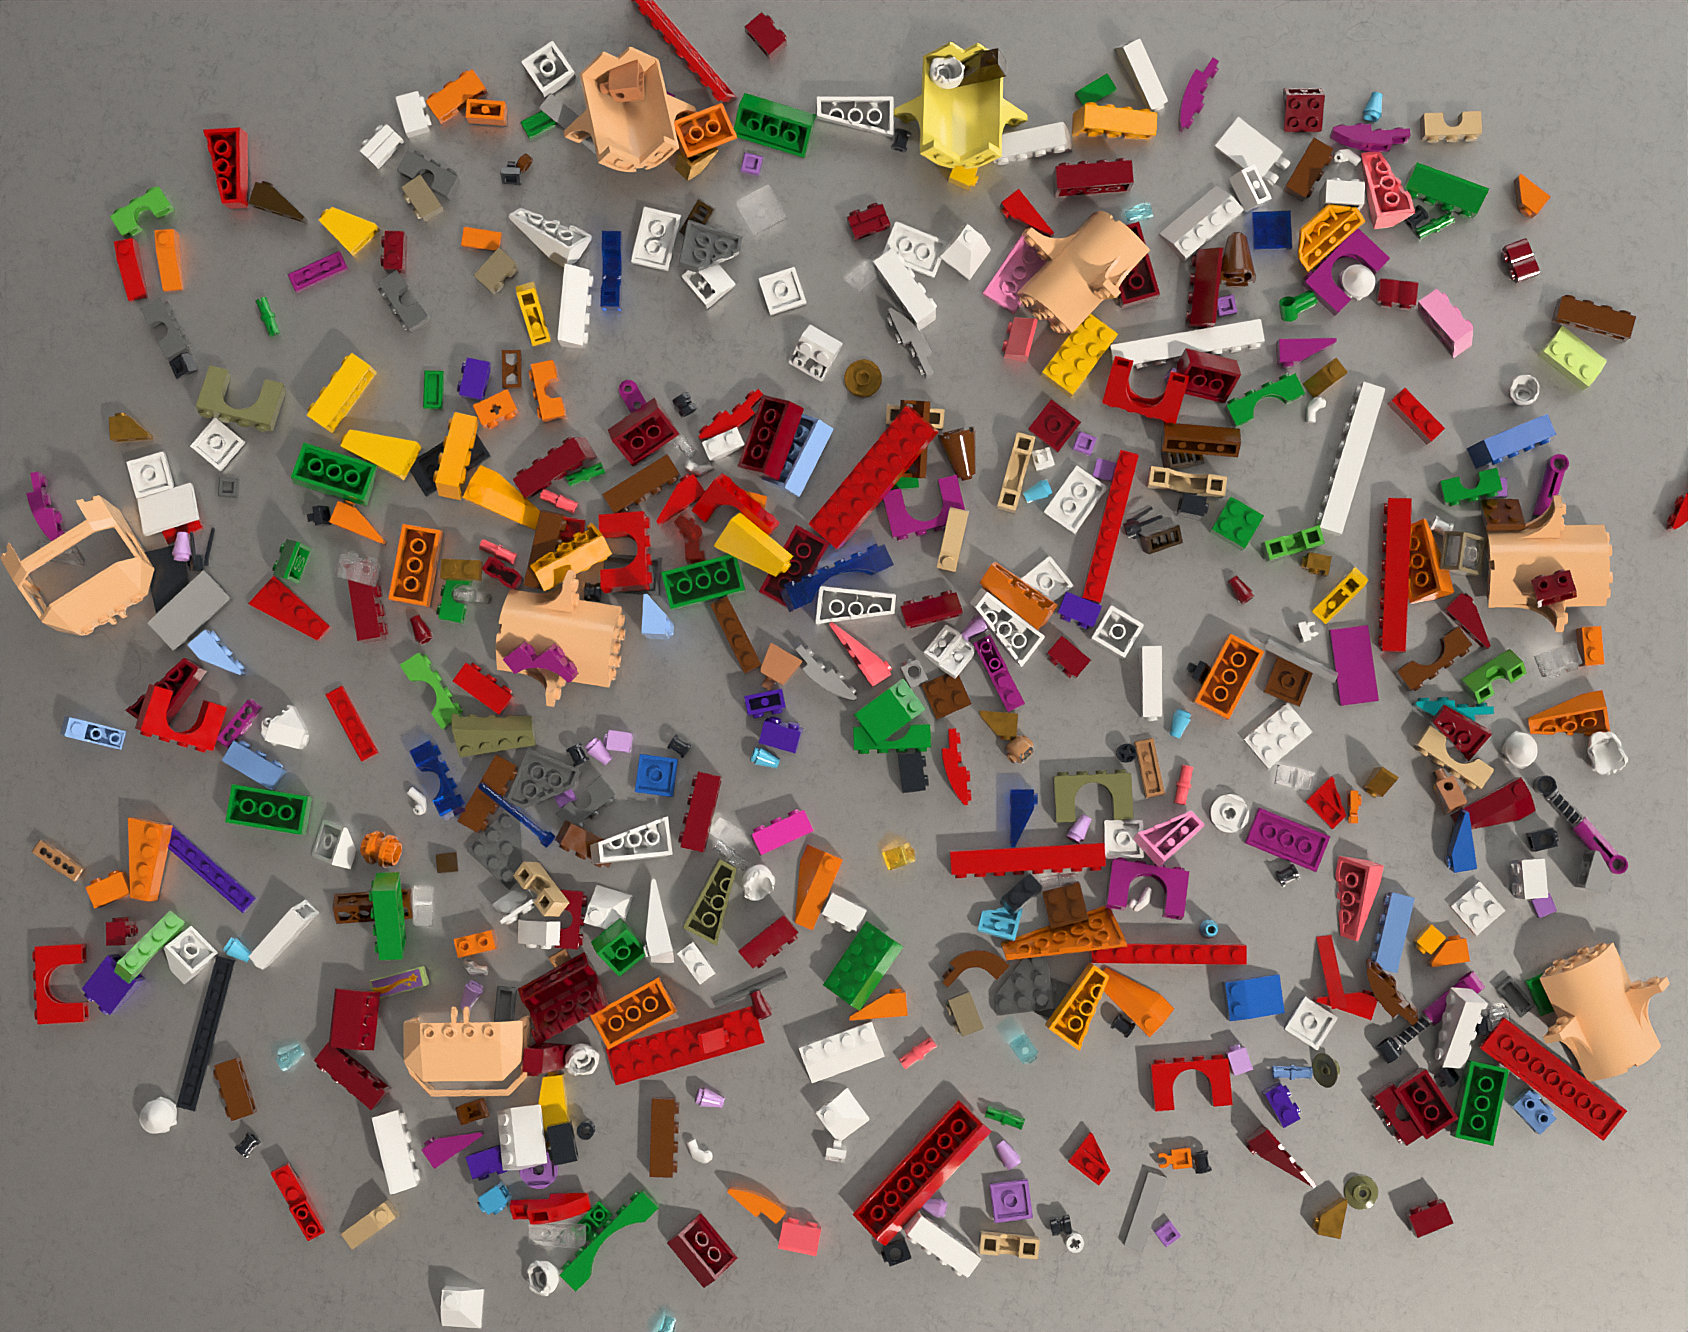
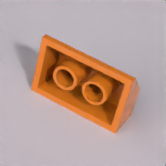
(704, 130)

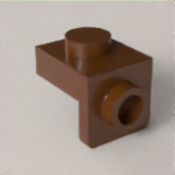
(472, 1111)

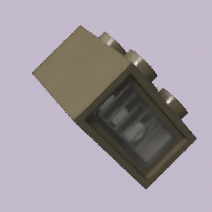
(1463, 553)

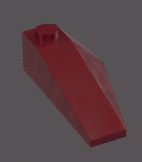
(1500, 806)
(1269, 1148)

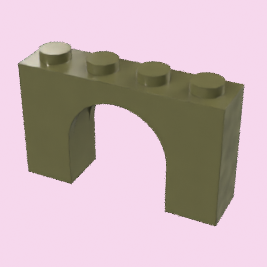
(260, 415)
(1118, 785)

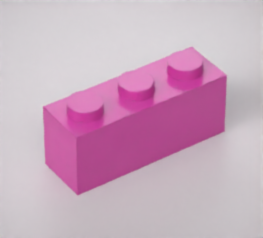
(781, 831)

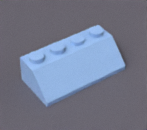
(803, 455)
(654, 621)

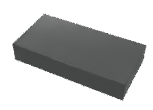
(1514, 996)
(505, 1003)

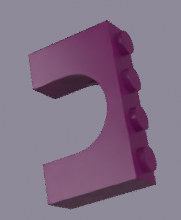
(1355, 246)
(903, 524)
(1173, 882)

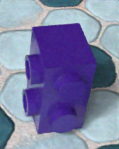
(474, 379)
(1079, 611)
(764, 702)
(781, 734)
(1281, 1105)
(485, 1162)

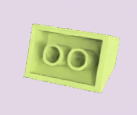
(1573, 358)

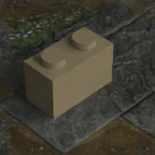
(422, 198)
(496, 271)
(964, 1013)

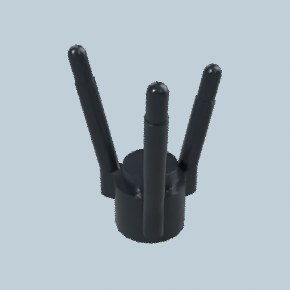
(1133, 527)
(196, 562)

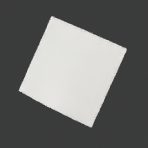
(950, 651)

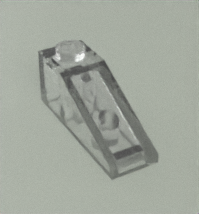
(558, 1235)

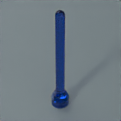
(545, 837)

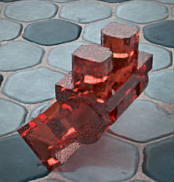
(693, 533)

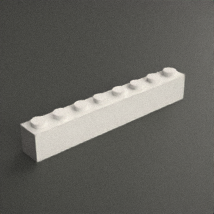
(1207, 340)
(1350, 459)

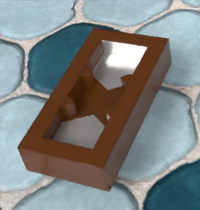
(511, 369)

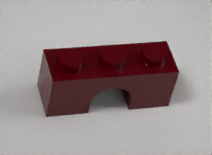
(571, 937)
(1387, 1101)

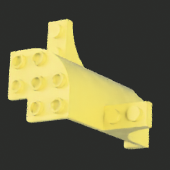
(962, 122)

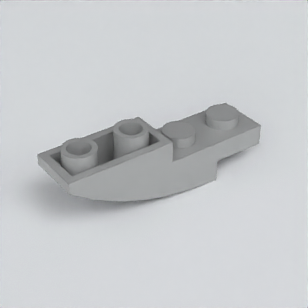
(909, 335)
(829, 681)

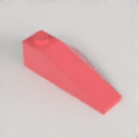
(1385, 195)
(869, 664)
(1357, 890)

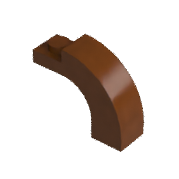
(974, 958)

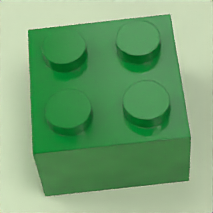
(1236, 523)
(619, 947)

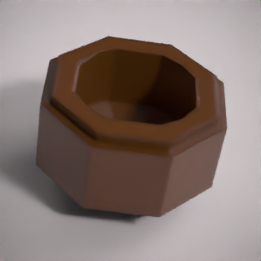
(524, 162)

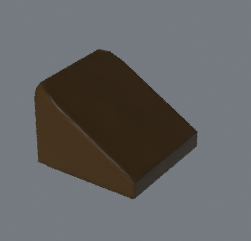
(447, 862)

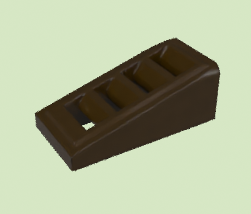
(706, 206)
(1174, 465)
(1149, 541)

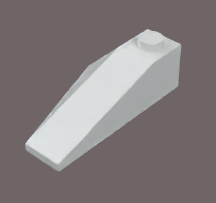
(288, 729)

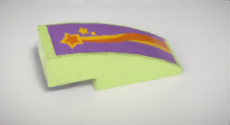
(400, 982)

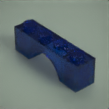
(611, 271)
(447, 800)

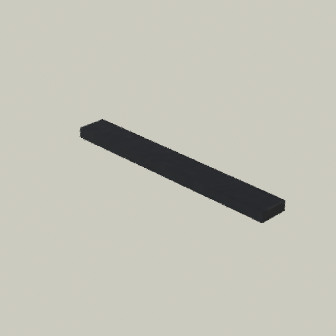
(206, 1033)

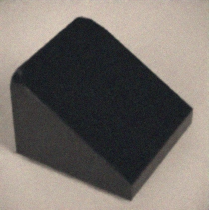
(183, 365)

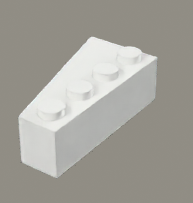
(861, 113)
(906, 289)
(1011, 630)
(942, 1244)

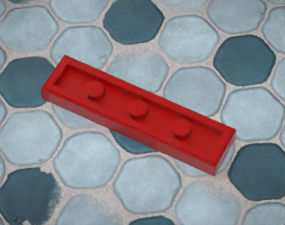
(352, 723)

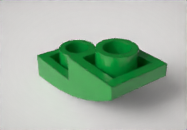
(595, 1219)

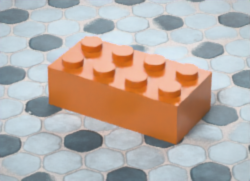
(415, 565)
(1228, 677)
(634, 1013)

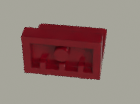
(1303, 109)

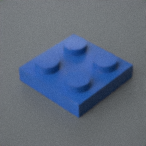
(656, 775)

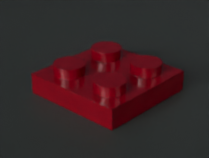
(1054, 426)

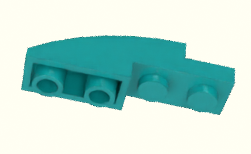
(1432, 707)

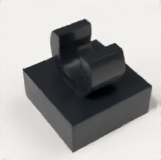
(511, 174)
(320, 516)
(1199, 671)
(1449, 1076)

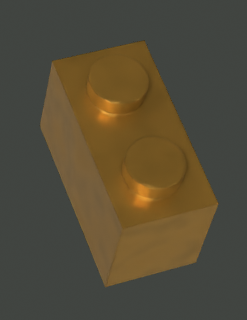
(461, 570)

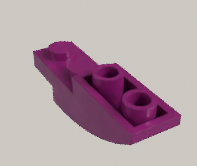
(1192, 99)
(1363, 138)
(39, 501)
(998, 673)

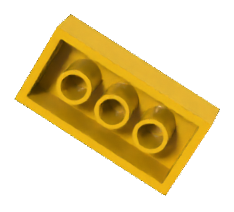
(1079, 355)
(341, 392)

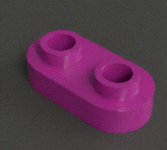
(631, 397)

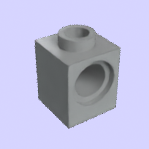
(913, 681)

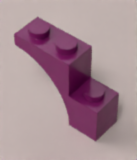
(552, 659)

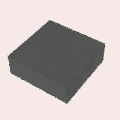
(228, 487)

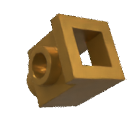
(1316, 563)

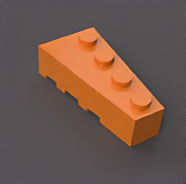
(1018, 595)
(147, 856)

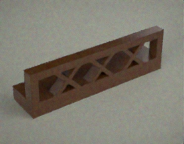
(919, 466)
(359, 901)

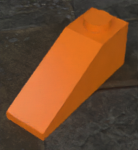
(169, 259)
(351, 519)
(887, 1005)

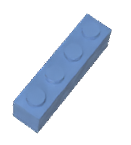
(1392, 931)

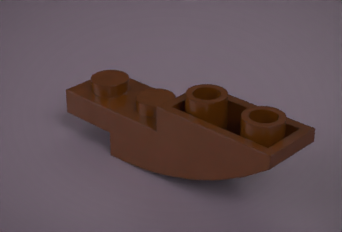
(1385, 991)

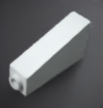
(1142, 74)
(1150, 682)
(283, 934)

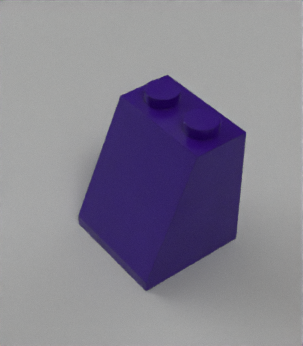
(109, 988)

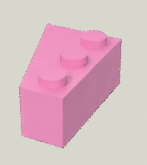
(1447, 321)
(1167, 838)

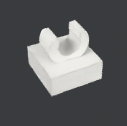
(1042, 459)
(1303, 631)
(836, 1153)

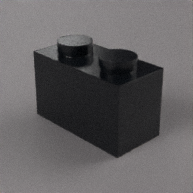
(1192, 507)
(912, 772)
(1021, 894)
(562, 1143)

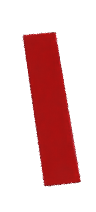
(1331, 972)

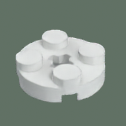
(1240, 811)

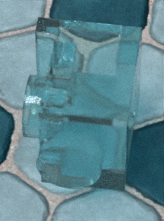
(1021, 1042)

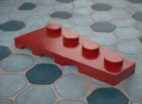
(288, 608)

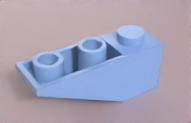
(209, 649)
(92, 732)

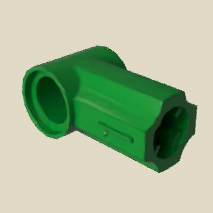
(1292, 306)

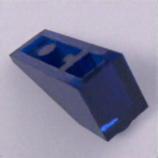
(1021, 808)

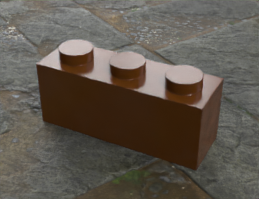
(1309, 170)
(579, 840)
(235, 1089)

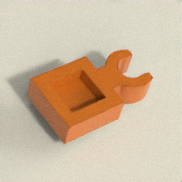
(1353, 802)
(1179, 1158)

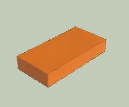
(481, 239)

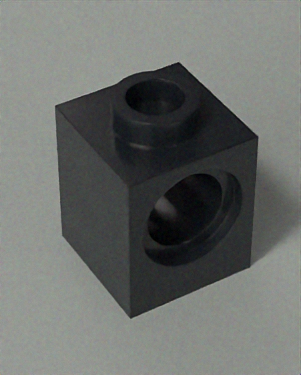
(1534, 839)
(902, 1246)

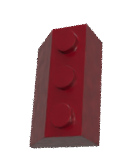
(1210, 375)
(643, 432)
(931, 609)
(769, 942)
(354, 1019)
(1425, 1103)
(702, 1250)

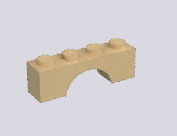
(1015, 472)
(1180, 482)
(1434, 745)

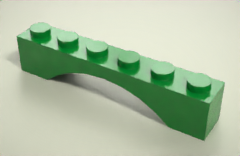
(637, 1211)

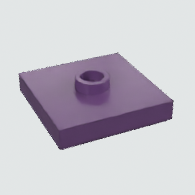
(1011, 1200)

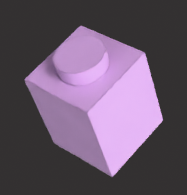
(618, 741)
(1238, 1059)

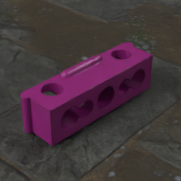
(246, 723)

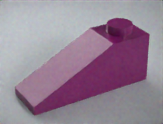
(1293, 351)
(447, 1146)

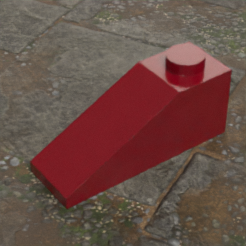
(1466, 616)

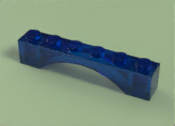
(802, 593)

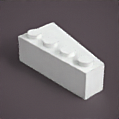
(1035, 142)
(848, 603)
(642, 842)
(1458, 1027)

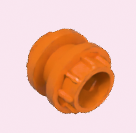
(381, 849)

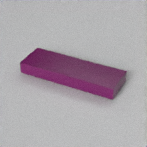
(317, 271)

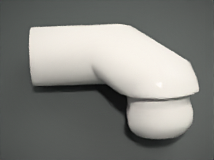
(1346, 155)
(1312, 407)
(697, 469)

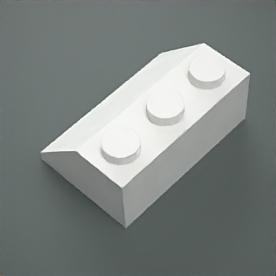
(521, 1137)

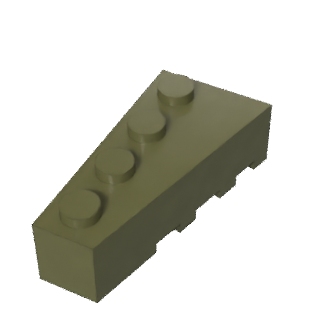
(492, 734)
(709, 908)

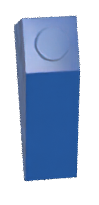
(1461, 846)

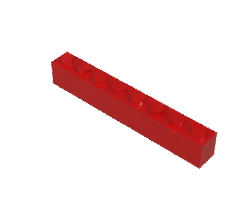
(1109, 526)
(1396, 575)
(1026, 859)
(1172, 954)

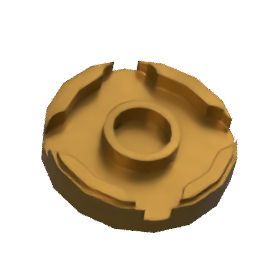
(863, 378)

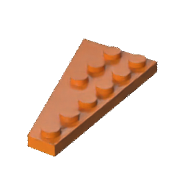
(1096, 934)

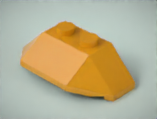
(1326, 232)

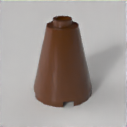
(1237, 262)
(961, 451)

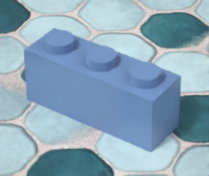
(254, 764)

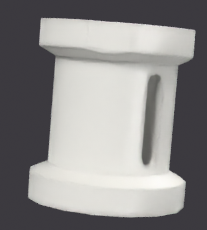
(1440, 526)
(1072, 1248)

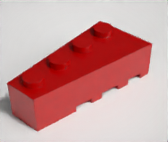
(230, 162)

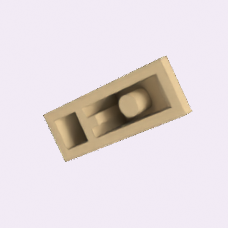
(952, 539)
(370, 1224)

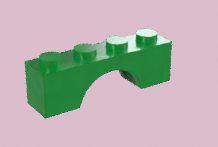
(1286, 390)
(917, 737)

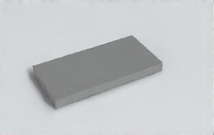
(188, 610)

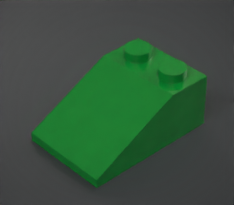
(291, 561)
(889, 712)

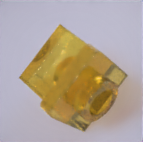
(899, 856)

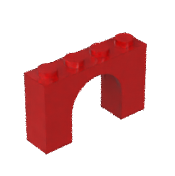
(1120, 395)
(725, 492)
(636, 574)
(201, 735)
(49, 1008)
(1164, 1074)

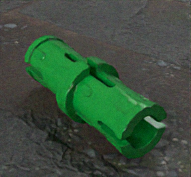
(1434, 225)
(267, 316)
(585, 474)
(1004, 1117)

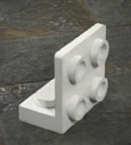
(514, 903)

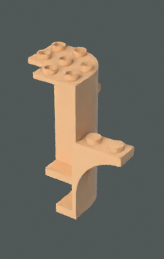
(628, 132)
(1080, 270)
(1542, 549)
(582, 629)
(1601, 1011)

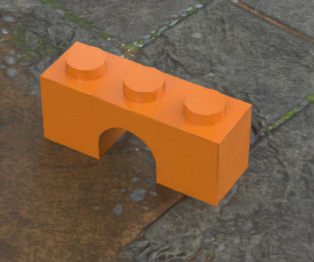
(542, 375)

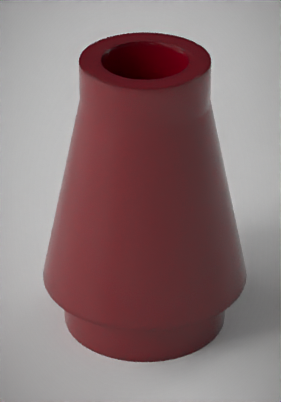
(1241, 590)
(421, 631)
(760, 1006)

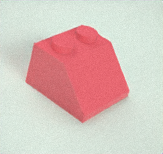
(1020, 338)
(799, 1236)

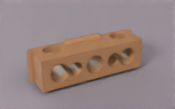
(52, 861)

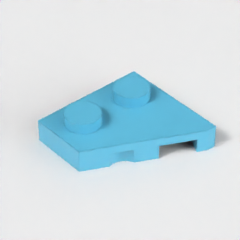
(999, 923)

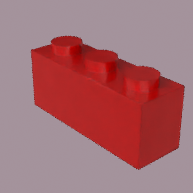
(1416, 416)
(484, 688)

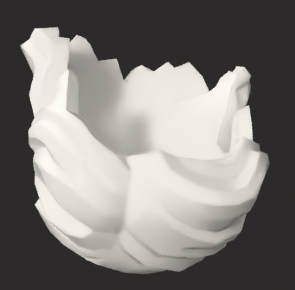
(1606, 753)

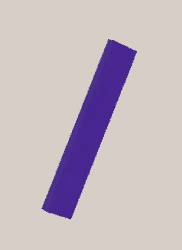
(210, 871)

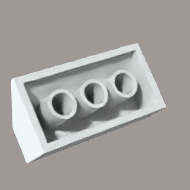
(1201, 222)
(574, 307)
(841, 1051)
(395, 1150)

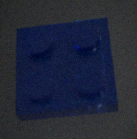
(1271, 230)

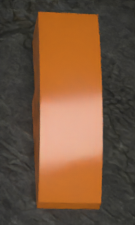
(758, 1203)

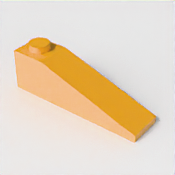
(497, 495)

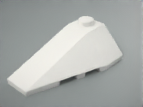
(558, 242)
(657, 935)

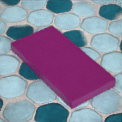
(1354, 665)
(1287, 839)

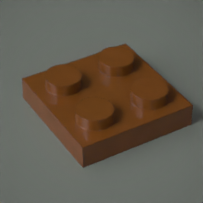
(1502, 514)
(1288, 682)
(946, 695)
(1065, 906)

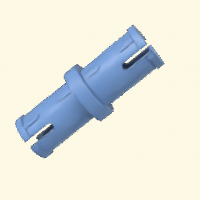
(1292, 1072)

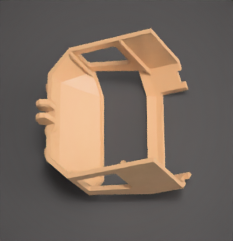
(97, 598)
(465, 1052)

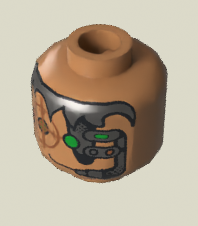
(1019, 749)

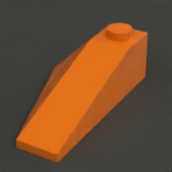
(1425, 576)
(1578, 715)
(815, 880)
(1139, 1003)

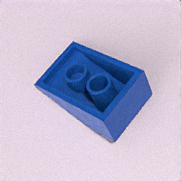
(1253, 997)

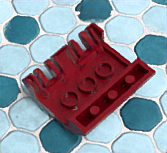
(563, 998)

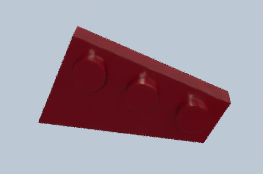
(1463, 732)

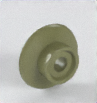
(1325, 1070)
(1354, 1186)

